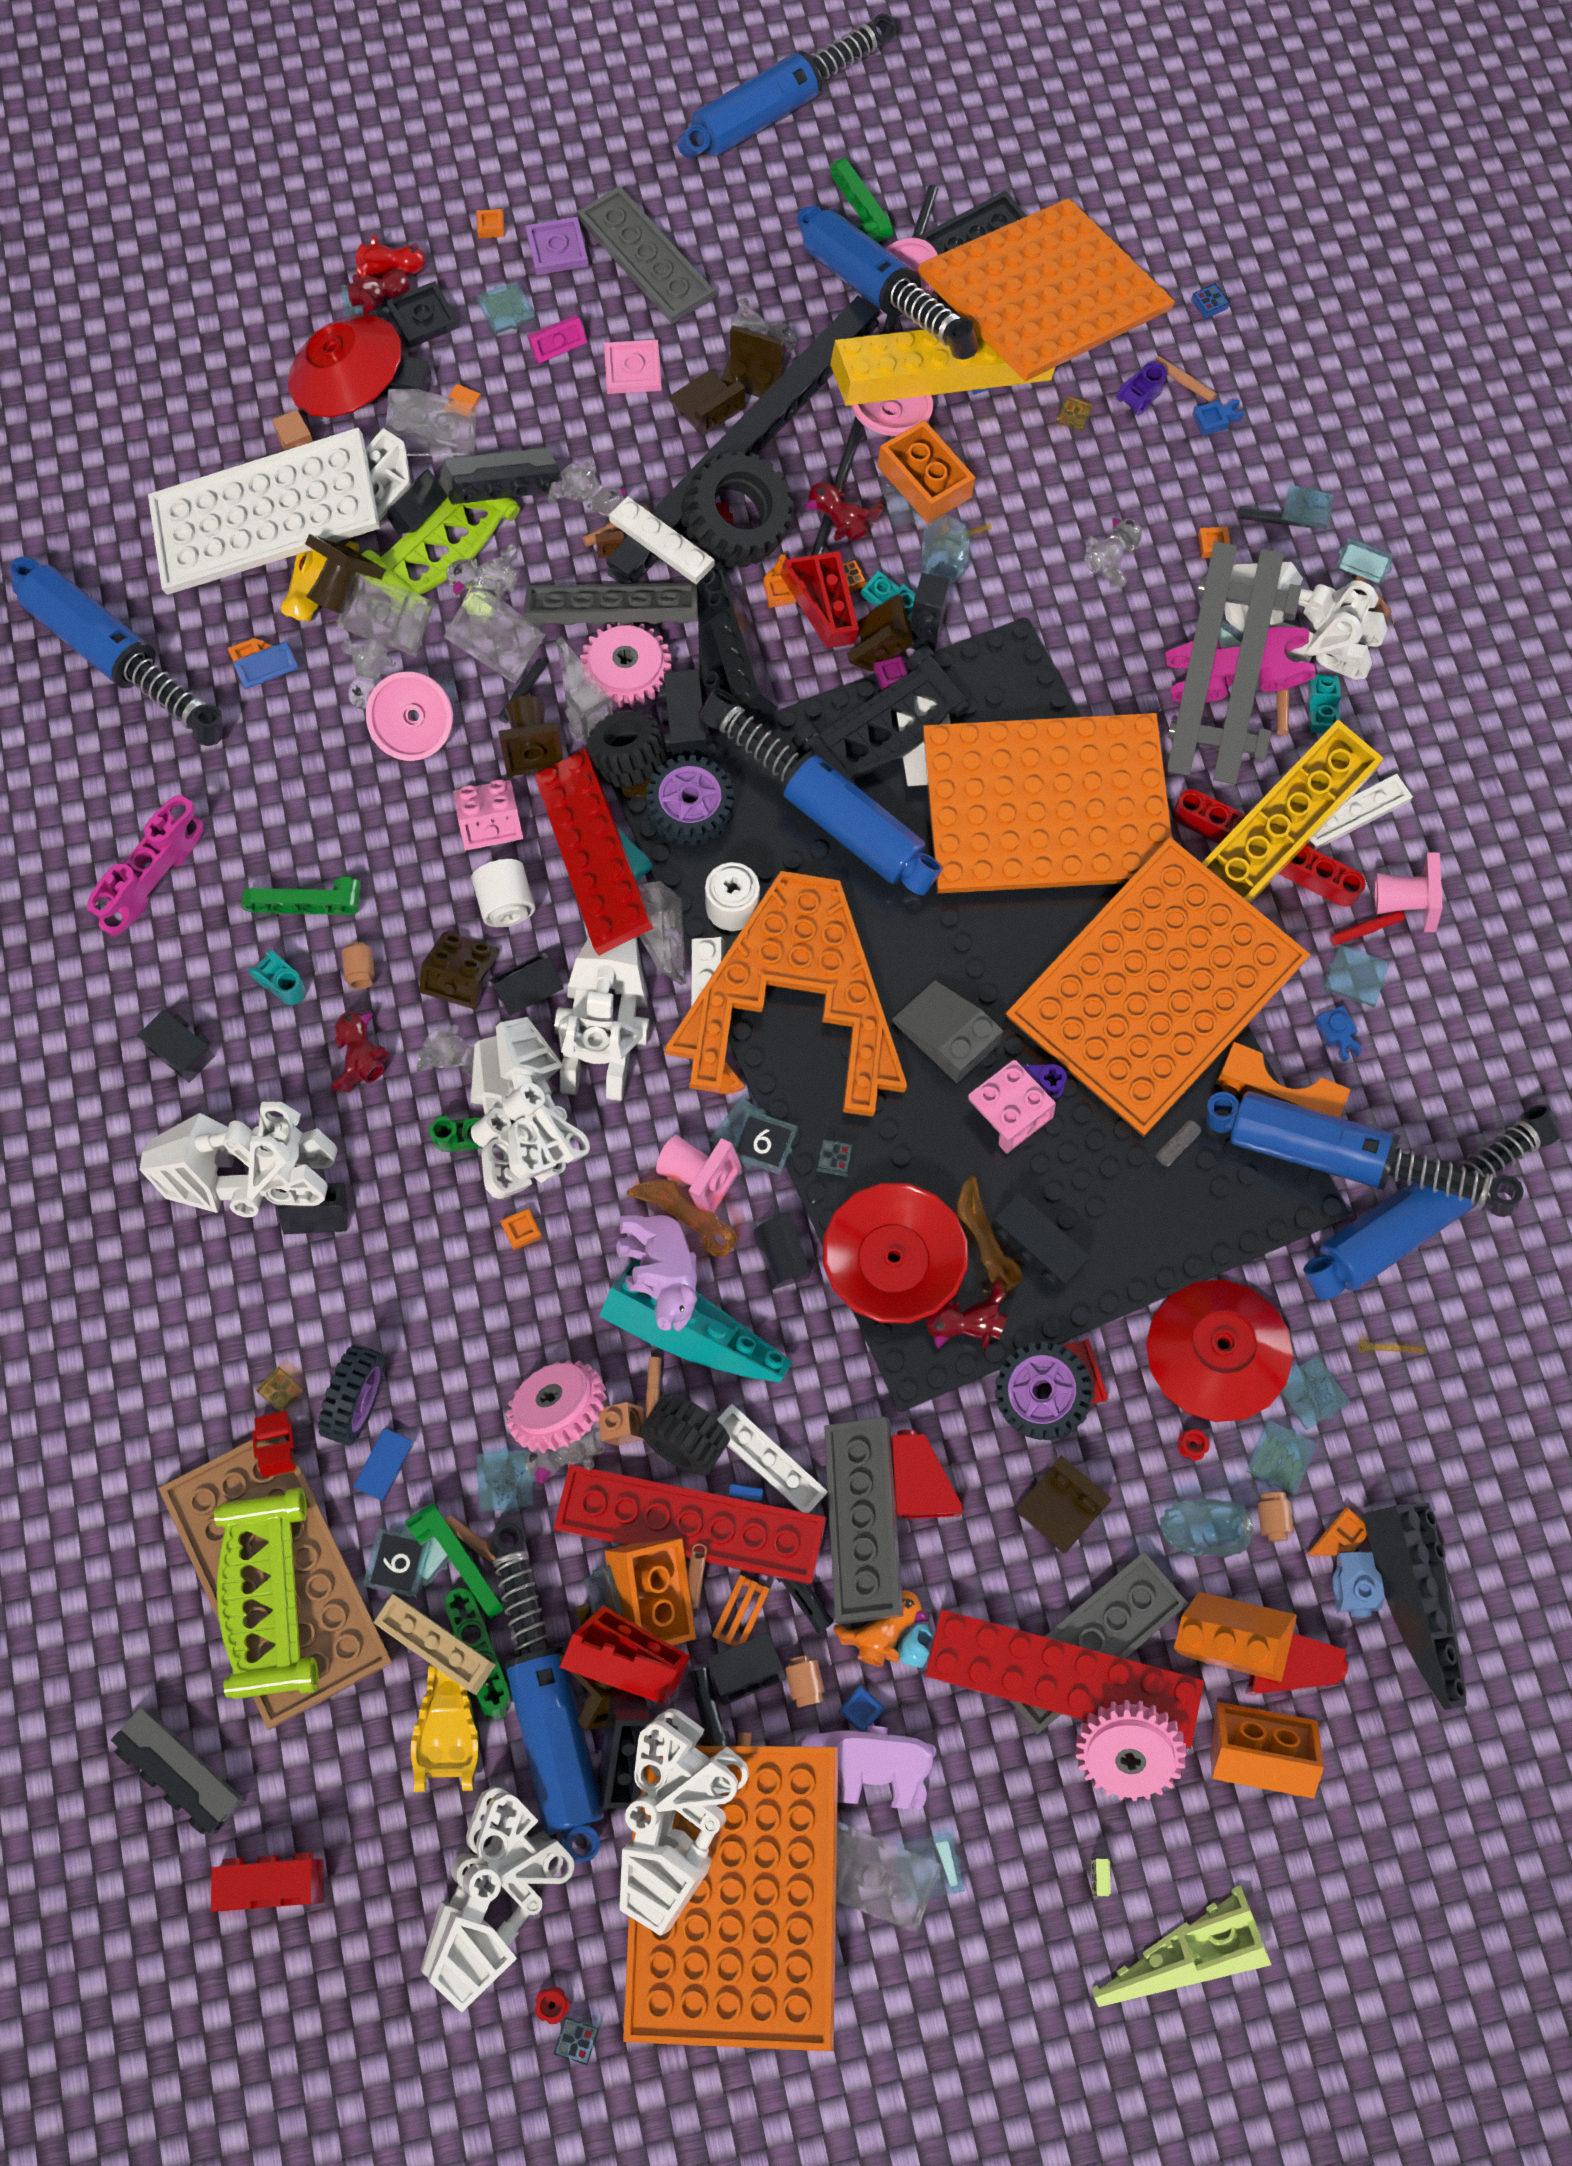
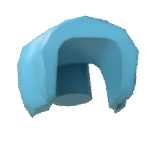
(911, 1650)

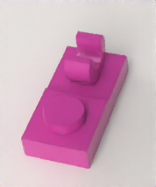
(557, 339)

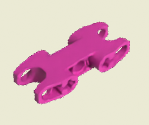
(1276, 669)
(163, 847)

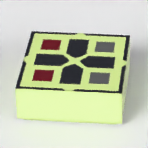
(1100, 1877)

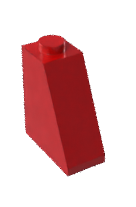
(919, 1480)
(1307, 1667)

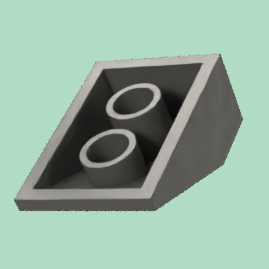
(949, 1029)

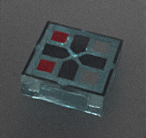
(834, 1157)
(576, 2040)

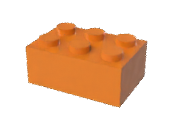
(926, 471)

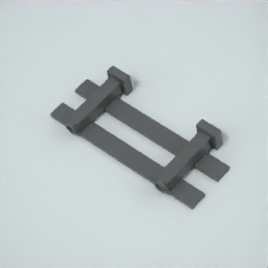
(1261, 599)

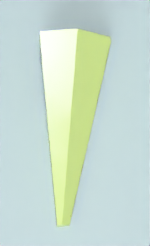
(1210, 1948)

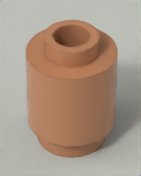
(358, 965)
(1275, 1516)
(805, 1681)

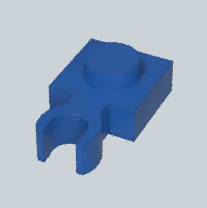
(1215, 418)
(1338, 1029)

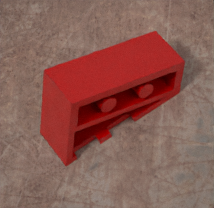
(824, 596)
(625, 1657)
(267, 1882)

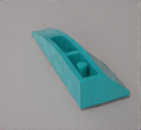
(707, 1338)

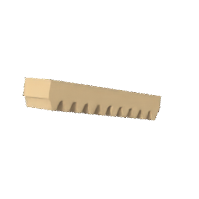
(434, 1644)

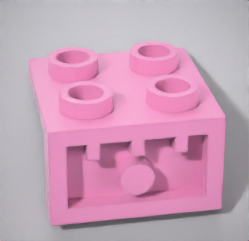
(487, 814)
(1013, 1104)

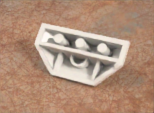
(387, 469)

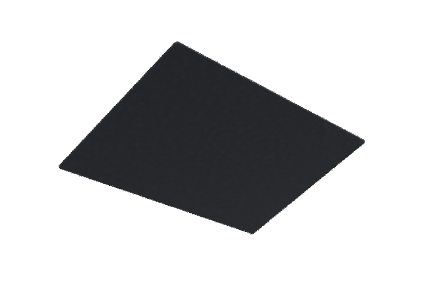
(1084, 1168)

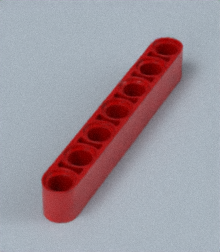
(1309, 859)

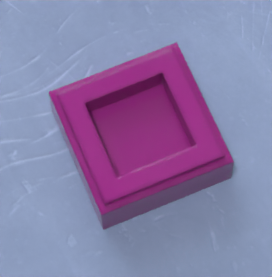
(889, 671)

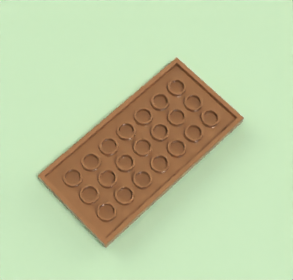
(330, 1608)

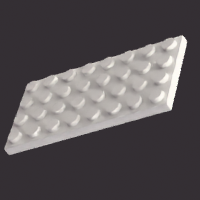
(262, 511)

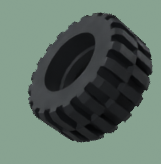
(760, 485)

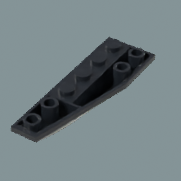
(729, 648)
(1419, 1594)

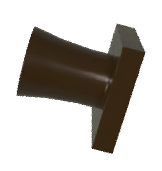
(338, 572)
(530, 742)

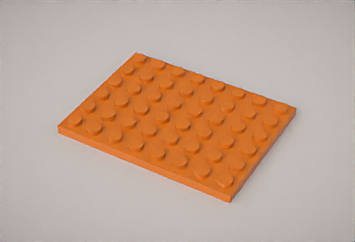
(1046, 288)
(1045, 801)
(1157, 986)
(759, 1934)

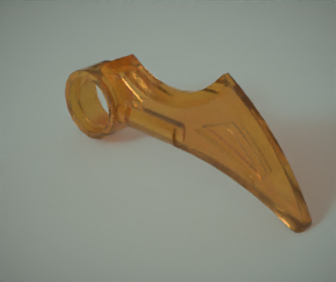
(668, 1197)
(973, 1215)

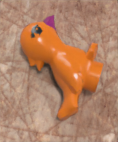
(881, 1636)

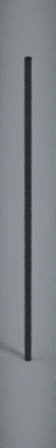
(857, 426)

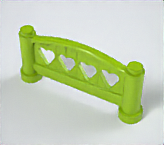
(432, 531)
(281, 1666)

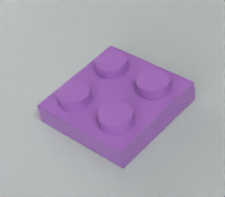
(556, 245)

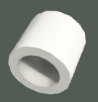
(503, 893)
(732, 909)

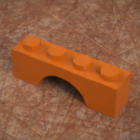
(1245, 1072)

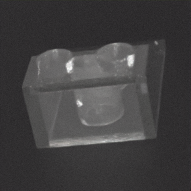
(431, 423)
(386, 614)
(494, 634)
(584, 696)
(666, 940)
(882, 1878)

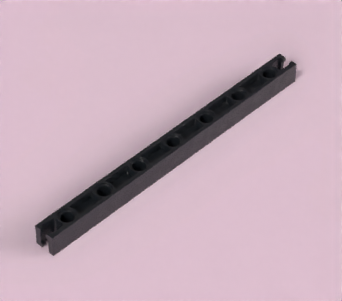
(754, 428)

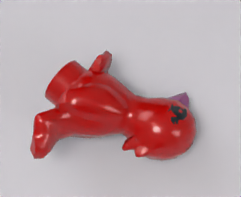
(380, 259)

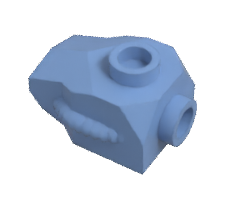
(1357, 1584)

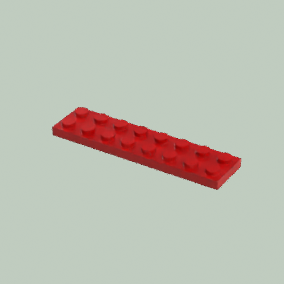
(593, 852)
(733, 1530)
(1054, 1673)

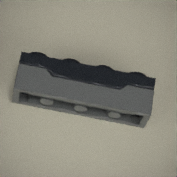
(499, 475)
(177, 1770)

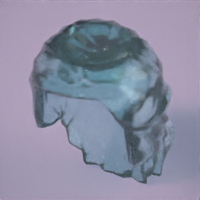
(945, 548)
(1207, 1527)

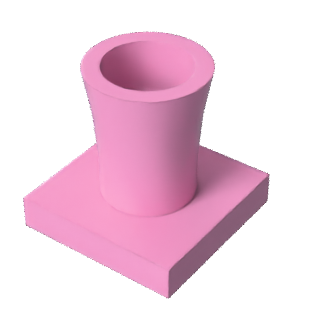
(1412, 893)
(707, 1175)

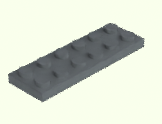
(646, 254)
(611, 603)
(863, 1521)
(1115, 1620)

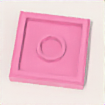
(632, 366)

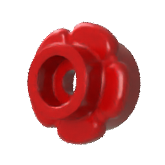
(1199, 1438)
(561, 2002)

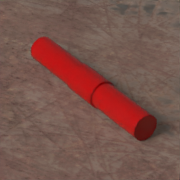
(1366, 927)

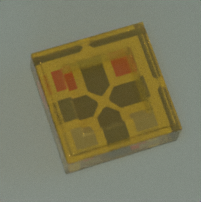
(1074, 413)
(279, 1389)

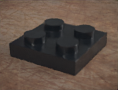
(422, 314)

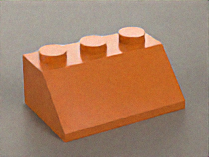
(654, 1588)
(1236, 1635)
(1266, 1750)

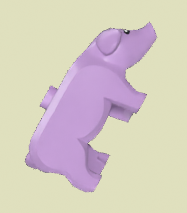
(665, 1266)
(878, 1760)

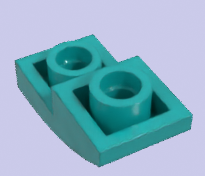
(882, 589)
(1323, 702)

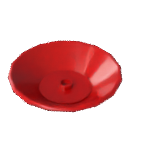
(344, 365)
(903, 1223)
(1213, 1380)

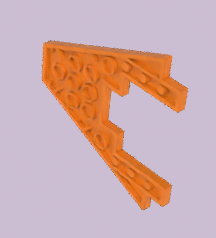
(806, 943)

